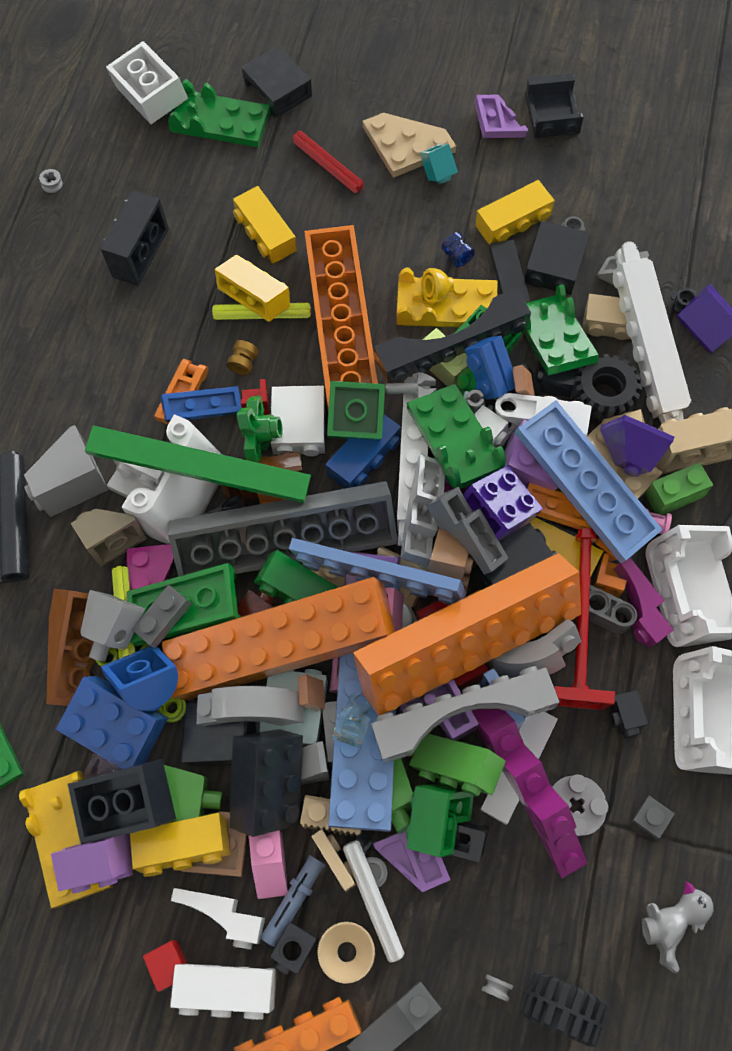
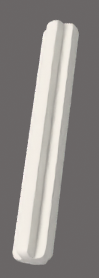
(373, 901)

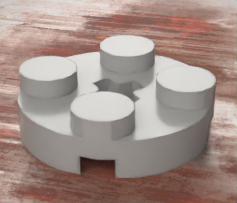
(593, 801)

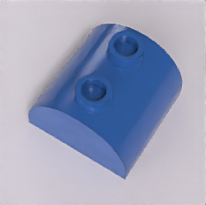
(143, 678)

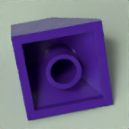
(635, 444)

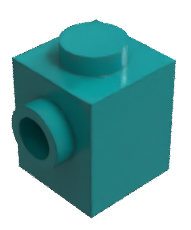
(439, 163)

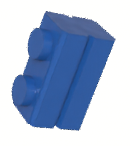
(491, 367)

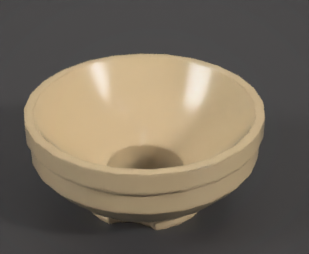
(328, 952)

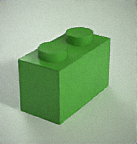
(678, 489)

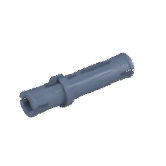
(292, 901)

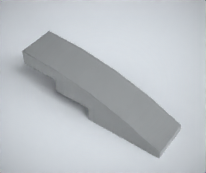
(419, 523)

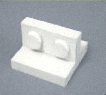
(130, 477)

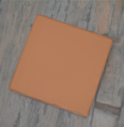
(523, 381)
(311, 692)

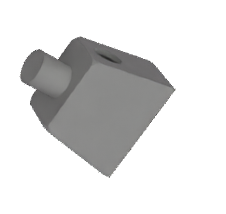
(108, 623)

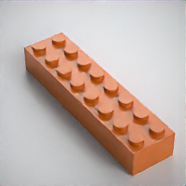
(340, 306)
(468, 633)
(280, 638)

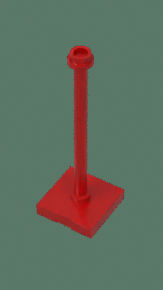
(579, 694)

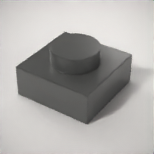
(653, 817)

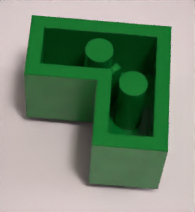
(435, 818)

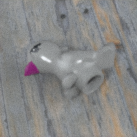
(668, 925)

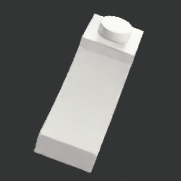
(240, 927)

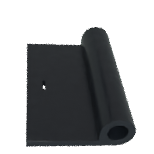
(13, 519)

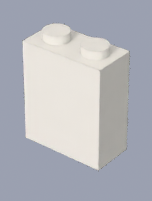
(302, 419)

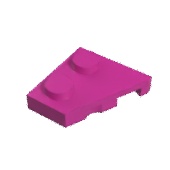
(149, 565)

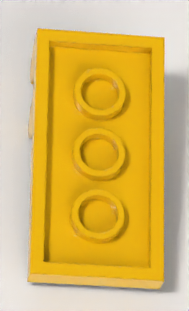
(451, 311)
(54, 828)

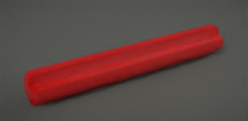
(328, 162)

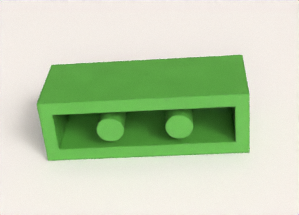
(457, 764)

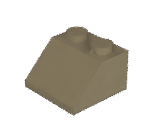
(107, 534)

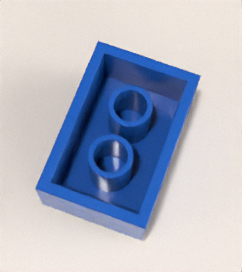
(108, 725)

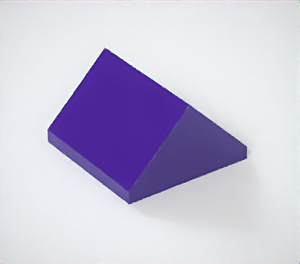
(708, 318)

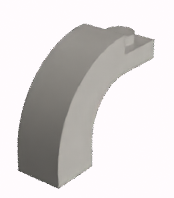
(542, 653)
(251, 704)

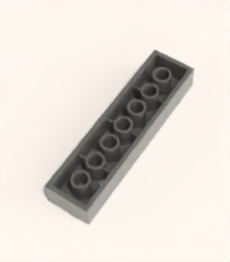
(245, 536)

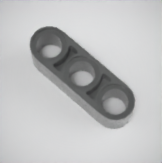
(610, 606)

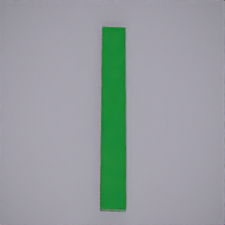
(198, 464)

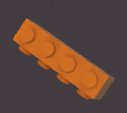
(311, 1032)

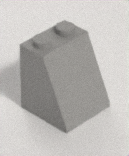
(64, 475)

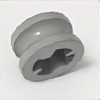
(48, 175)
(497, 987)

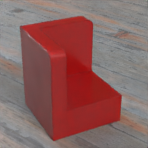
(263, 392)
(162, 963)

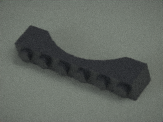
(406, 356)

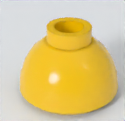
(436, 285)

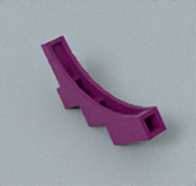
(527, 777)

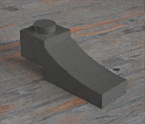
(469, 528)
(397, 1021)

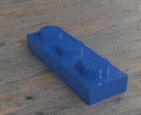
(201, 403)

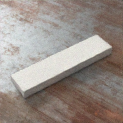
(535, 735)

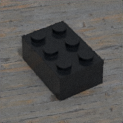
(134, 237)
(265, 782)
(121, 802)

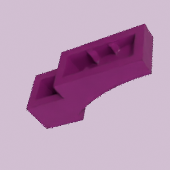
(650, 624)

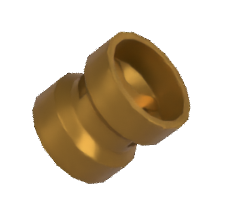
(242, 358)

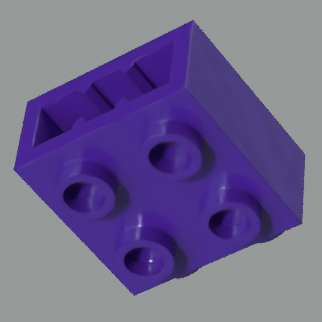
(503, 502)

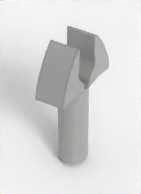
(415, 387)

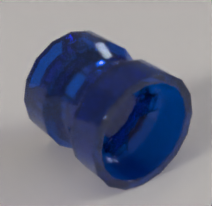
(458, 250)

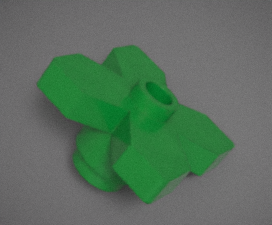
(257, 428)

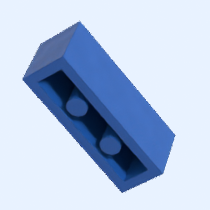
(358, 457)

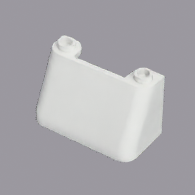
(176, 495)
(693, 583)
(703, 710)

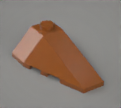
(66, 647)

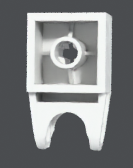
(529, 406)

